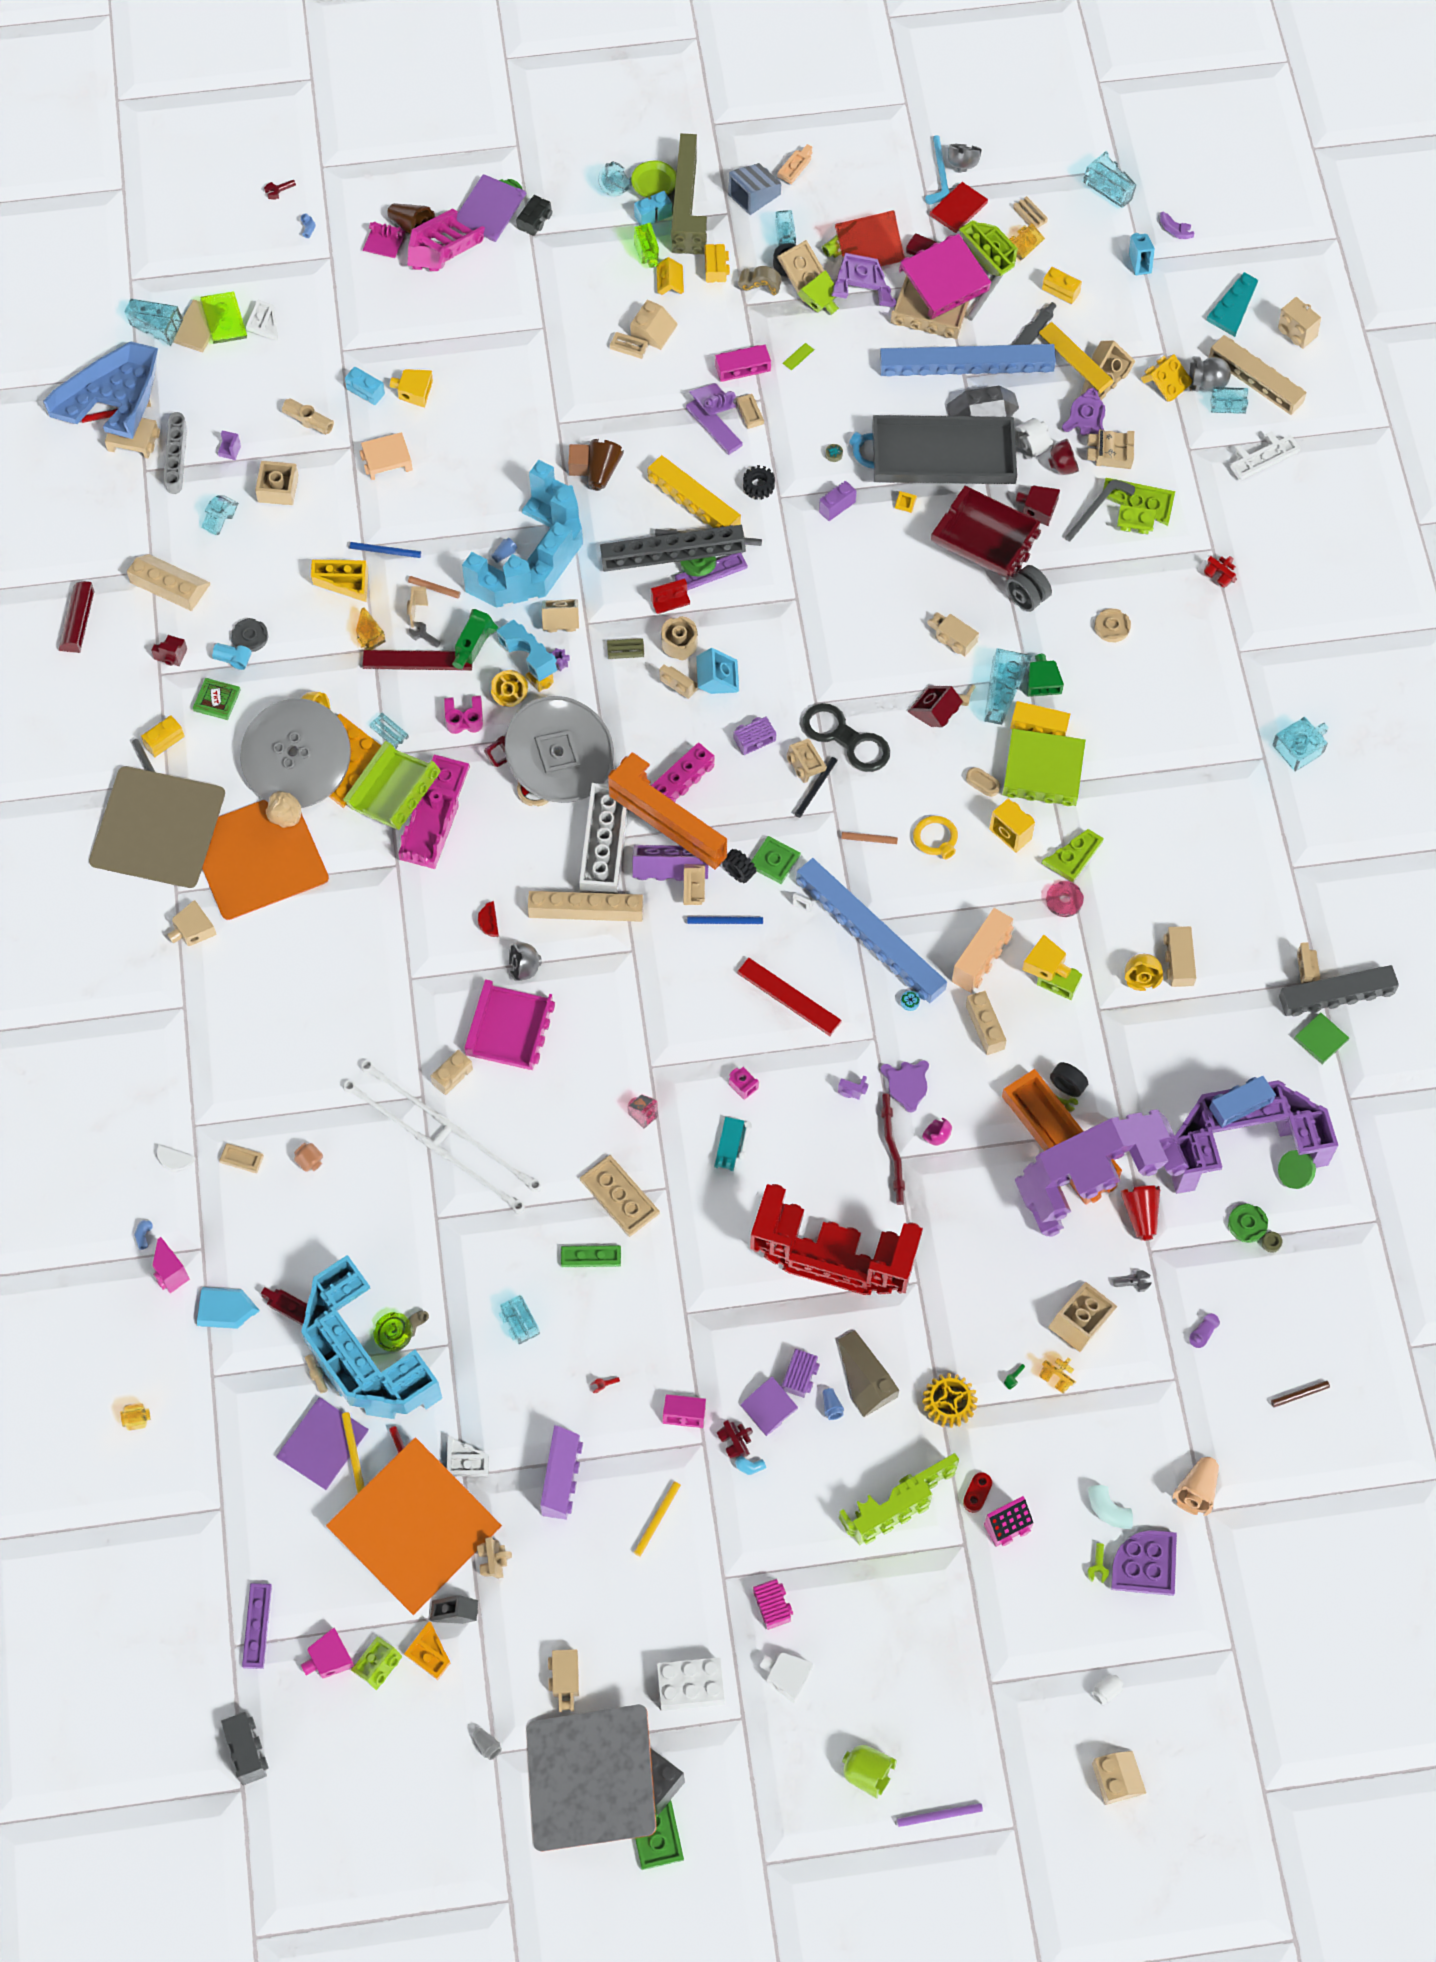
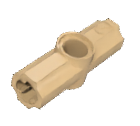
(314, 418)

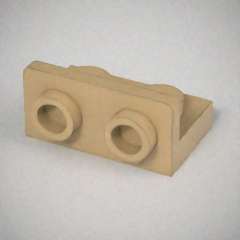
(805, 759)
(1307, 963)

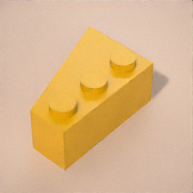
(342, 576)

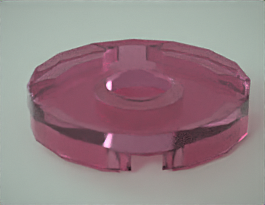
(1060, 908)

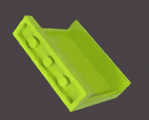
(1044, 767)
(391, 786)

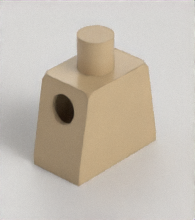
(191, 925)

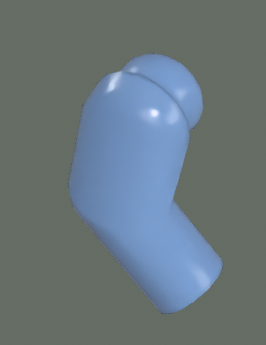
(309, 225)
(140, 1233)

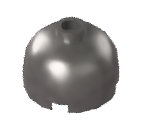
(963, 156)
(524, 961)

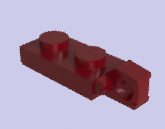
(285, 1304)

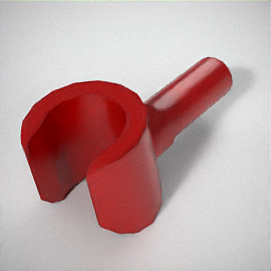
(602, 1384)

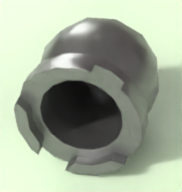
(1209, 373)

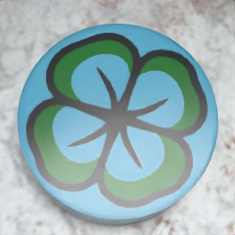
(910, 1001)

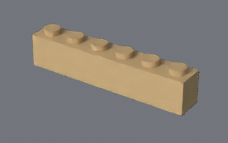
(1259, 375)
(585, 906)

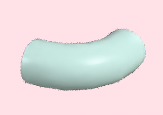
(1107, 1510)

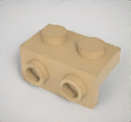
(678, 681)

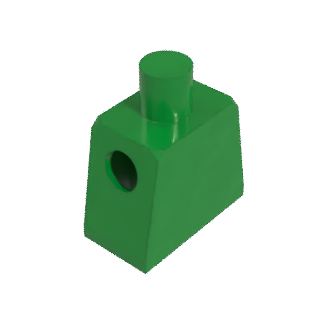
(1044, 677)

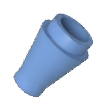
(504, 550)
(832, 1406)

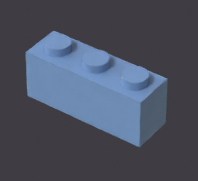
(1241, 1100)

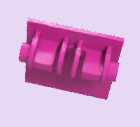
(384, 239)

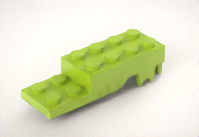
(905, 1500)

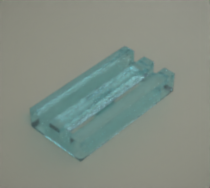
(399, 740)

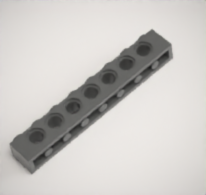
(672, 548)

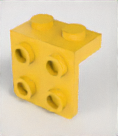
(1168, 376)

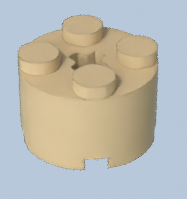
(679, 637)

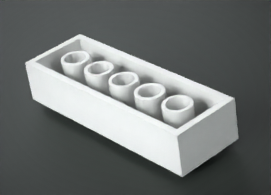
(603, 843)

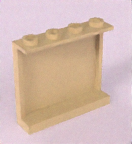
(912, 313)

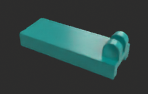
(729, 1143)

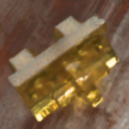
(1065, 1381)

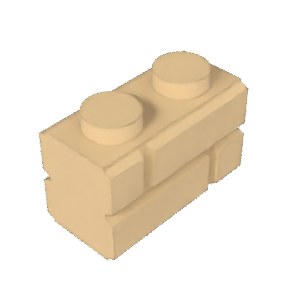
(451, 1072)

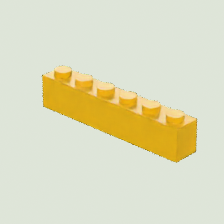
(691, 494)

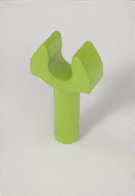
(1098, 1567)

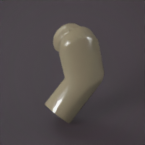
(418, 1319)

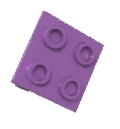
(714, 399)

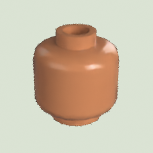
(308, 1157)

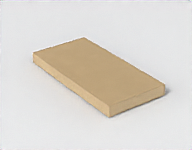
(619, 1195)

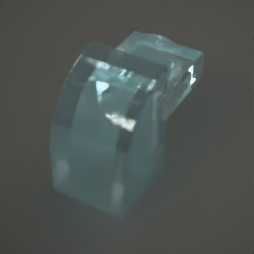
(217, 511)

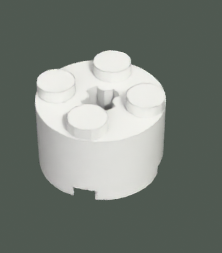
(1033, 438)

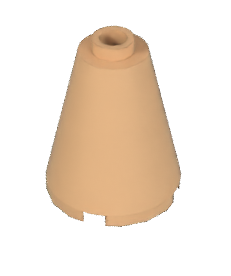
(1198, 1488)

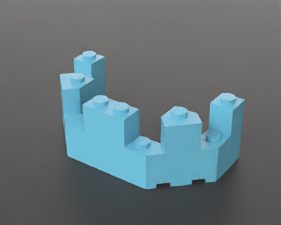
(553, 506)
(346, 1362)

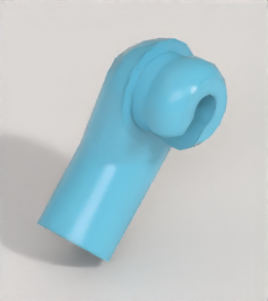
(748, 1467)

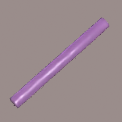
(938, 1815)

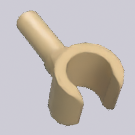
(966, 698)

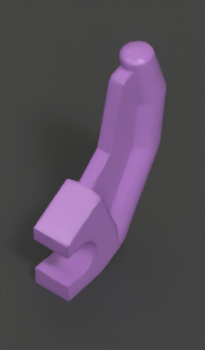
(1176, 229)

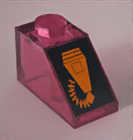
(643, 1110)

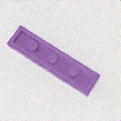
(715, 427)
(724, 567)
(257, 1626)

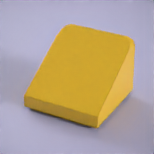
(905, 501)

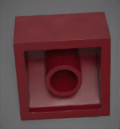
(936, 705)

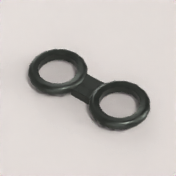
(846, 737)

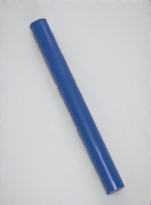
(384, 549)
(724, 920)

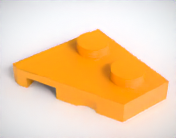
(428, 1652)

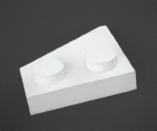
(465, 1460)

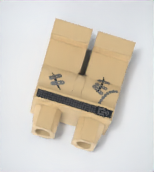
(1111, 449)

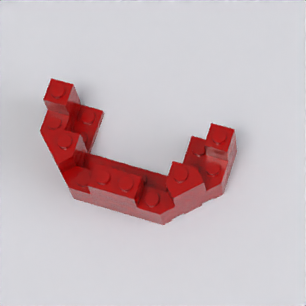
(834, 1255)

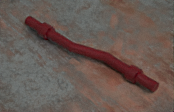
(899, 1183)

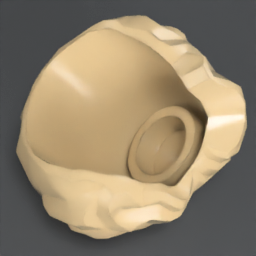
(283, 809)

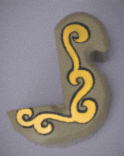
(760, 277)

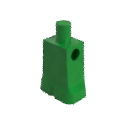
(473, 637)

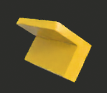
(670, 276)

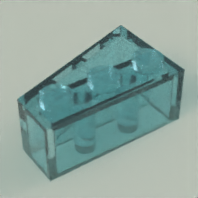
(1109, 180)

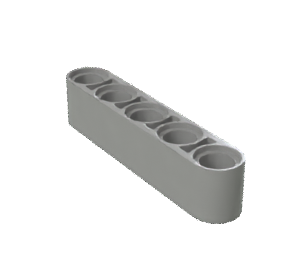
(175, 453)

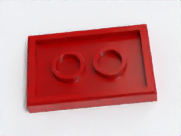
(959, 207)

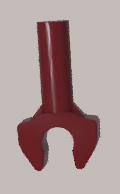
(277, 189)

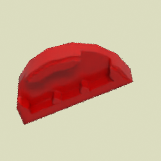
(487, 920)

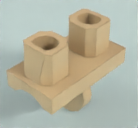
(496, 1556)

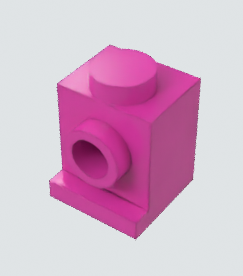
(743, 1088)

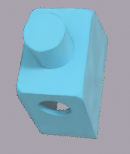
(1141, 246)

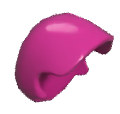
(938, 1132)

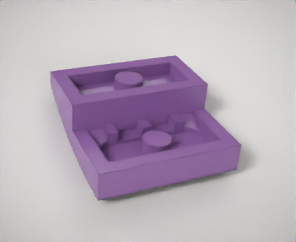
(769, 1406)

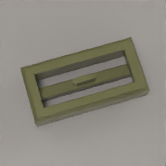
(625, 645)

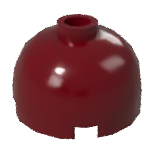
(1063, 458)

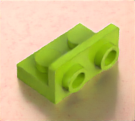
(1136, 518)
(377, 1663)

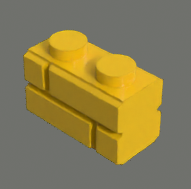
(715, 263)
(1061, 285)
(162, 736)

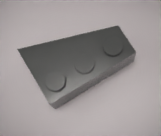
(245, 1748)

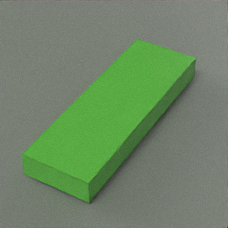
(591, 1256)

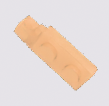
(795, 164)

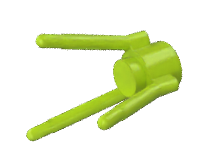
(831, 248)

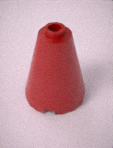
(1143, 1210)

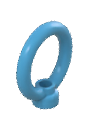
(857, 441)

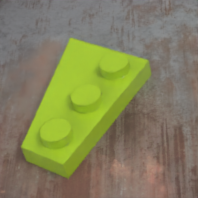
(1074, 856)

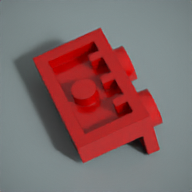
(670, 596)

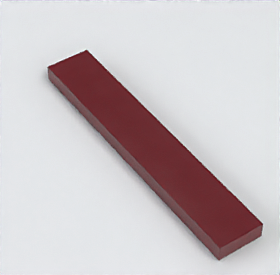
(411, 660)

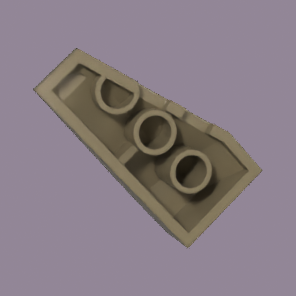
(868, 1379)

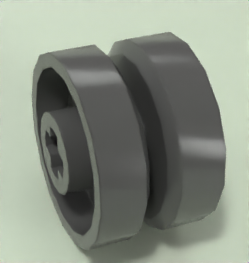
(1029, 588)

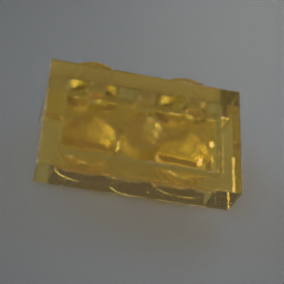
(1026, 240)

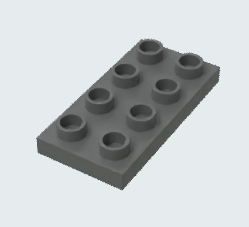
(944, 449)

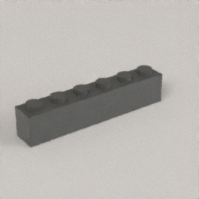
(1339, 990)

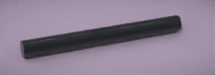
(816, 786)

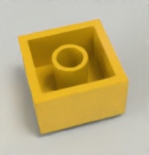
(1012, 825)

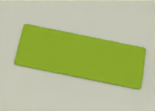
(798, 356)

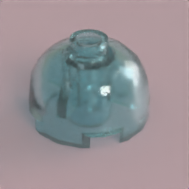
(613, 179)

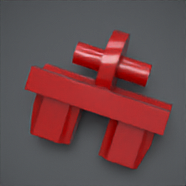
(1227, 575)

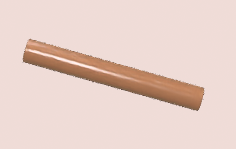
(435, 587)
(869, 838)

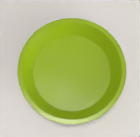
(653, 178)

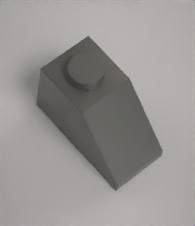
(454, 1610)

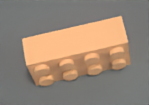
(982, 950)

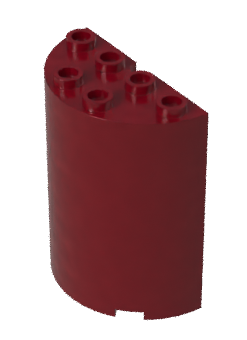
(987, 532)

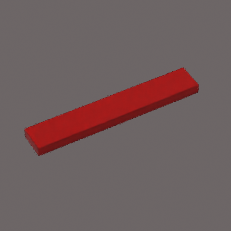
(789, 996)

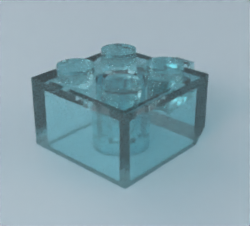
(1301, 743)

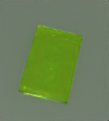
(223, 317)

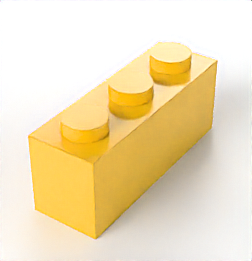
(1039, 719)

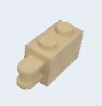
(954, 633)
(565, 1677)

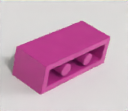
(743, 363)

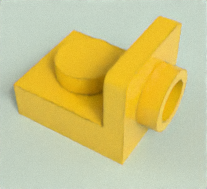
(543, 684)

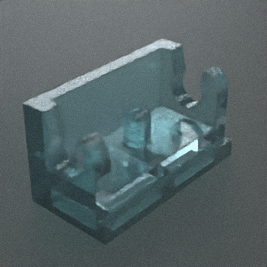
(1229, 400)

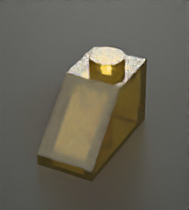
(368, 631)

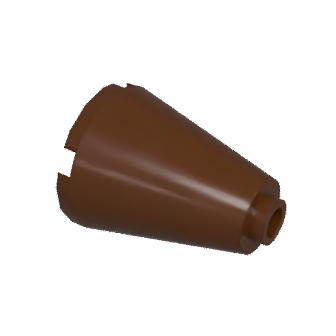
(409, 216)
(602, 462)

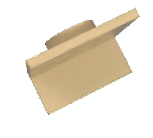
(418, 597)

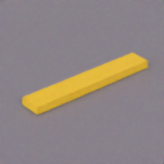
(1076, 357)

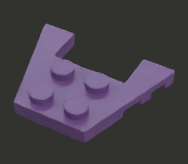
(864, 273)

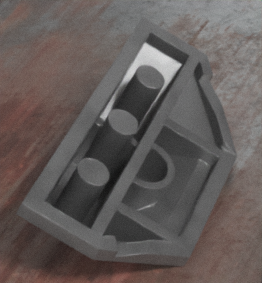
(984, 402)

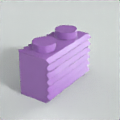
(837, 500)
(754, 735)
(800, 1372)

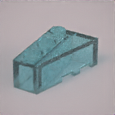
(154, 318)

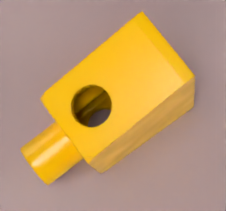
(413, 386)
(1046, 960)

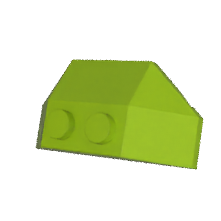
(990, 247)

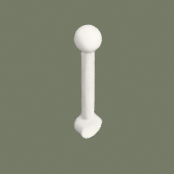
(748, 1125)

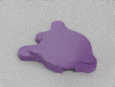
(1086, 413)
(907, 1084)

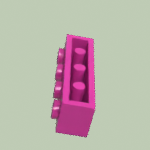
(685, 772)

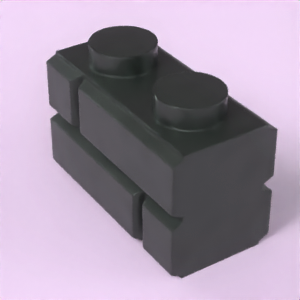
(534, 215)

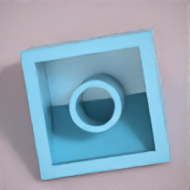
(717, 672)

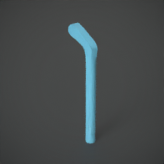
(937, 197)

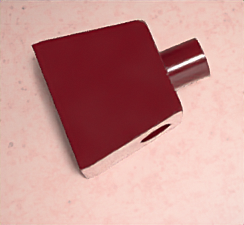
(1039, 503)

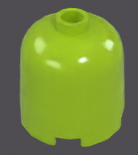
(868, 1769)

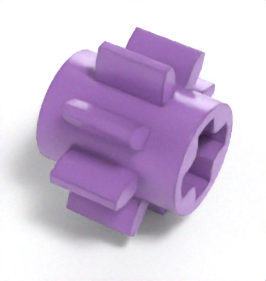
(561, 659)

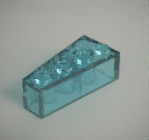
(1005, 678)

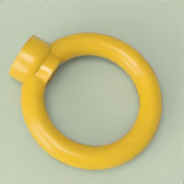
(946, 849)

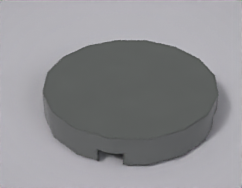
(250, 634)

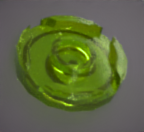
(393, 1332)

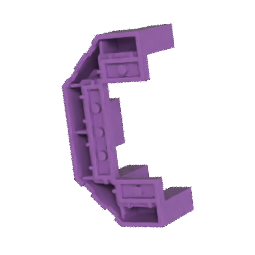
(1291, 1112)
(1089, 1164)

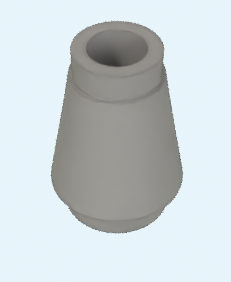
(487, 1744)

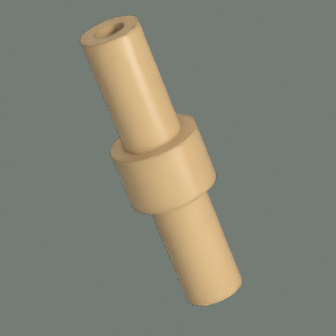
(316, 1374)

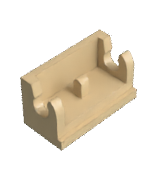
(694, 884)

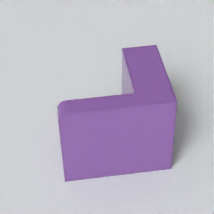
(230, 445)

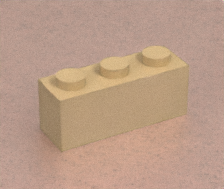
(1180, 956)
(986, 1022)

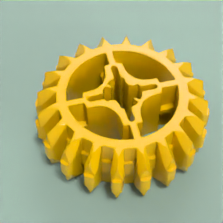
(964, 1393)

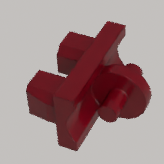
(730, 1431)

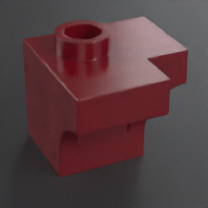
(170, 651)

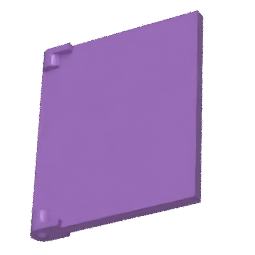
(490, 206)
(320, 1445)

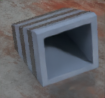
(753, 187)

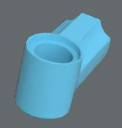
(237, 657)

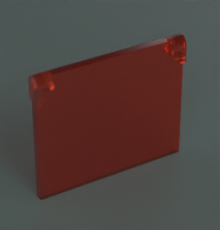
(872, 237)

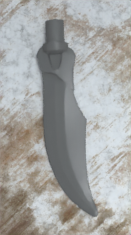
(1032, 331)

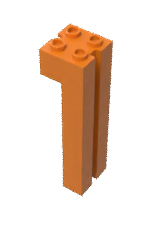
(631, 789)
(1045, 1116)

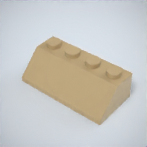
(167, 581)

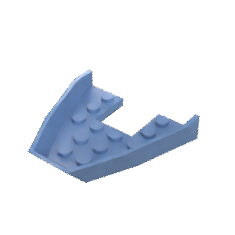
(117, 379)

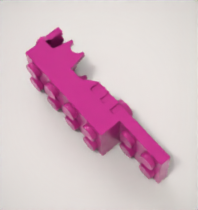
(434, 815)

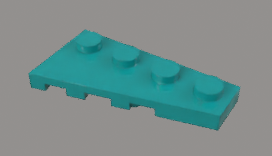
(1233, 306)

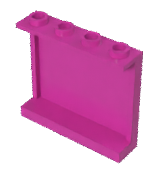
(946, 275)
(509, 1026)

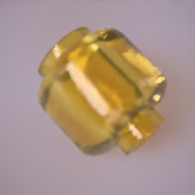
(135, 1416)

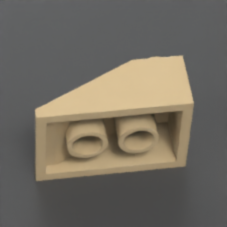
(1082, 1316)

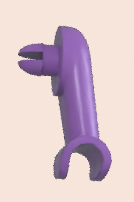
(1203, 1332)

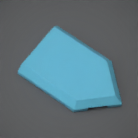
(224, 1308)

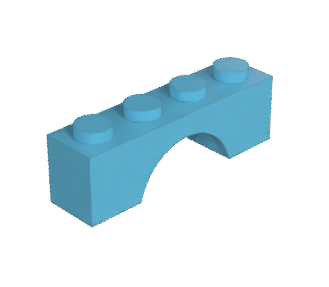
(516, 638)

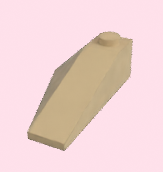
(1113, 361)

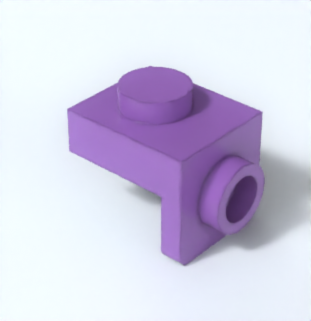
(849, 1089)

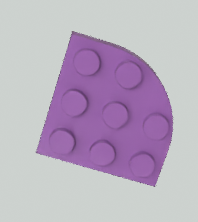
(1146, 1564)

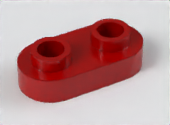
(977, 1491)

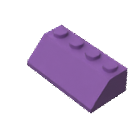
(662, 862)
(560, 1473)

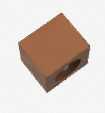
(578, 460)

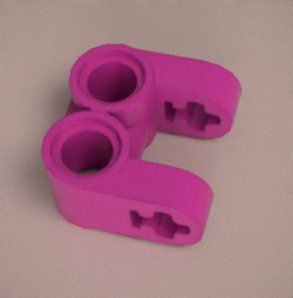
(464, 717)

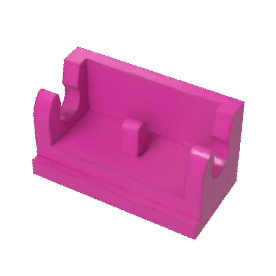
(684, 1411)

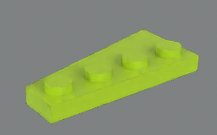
(1145, 497)

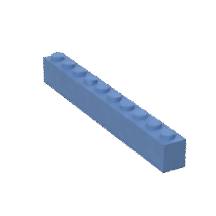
(967, 360)
(871, 930)

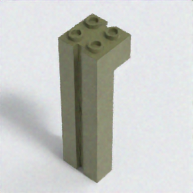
(687, 231)

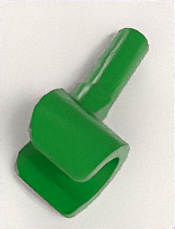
(1010, 1380)

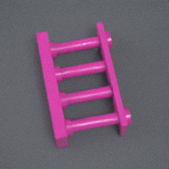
(444, 223)

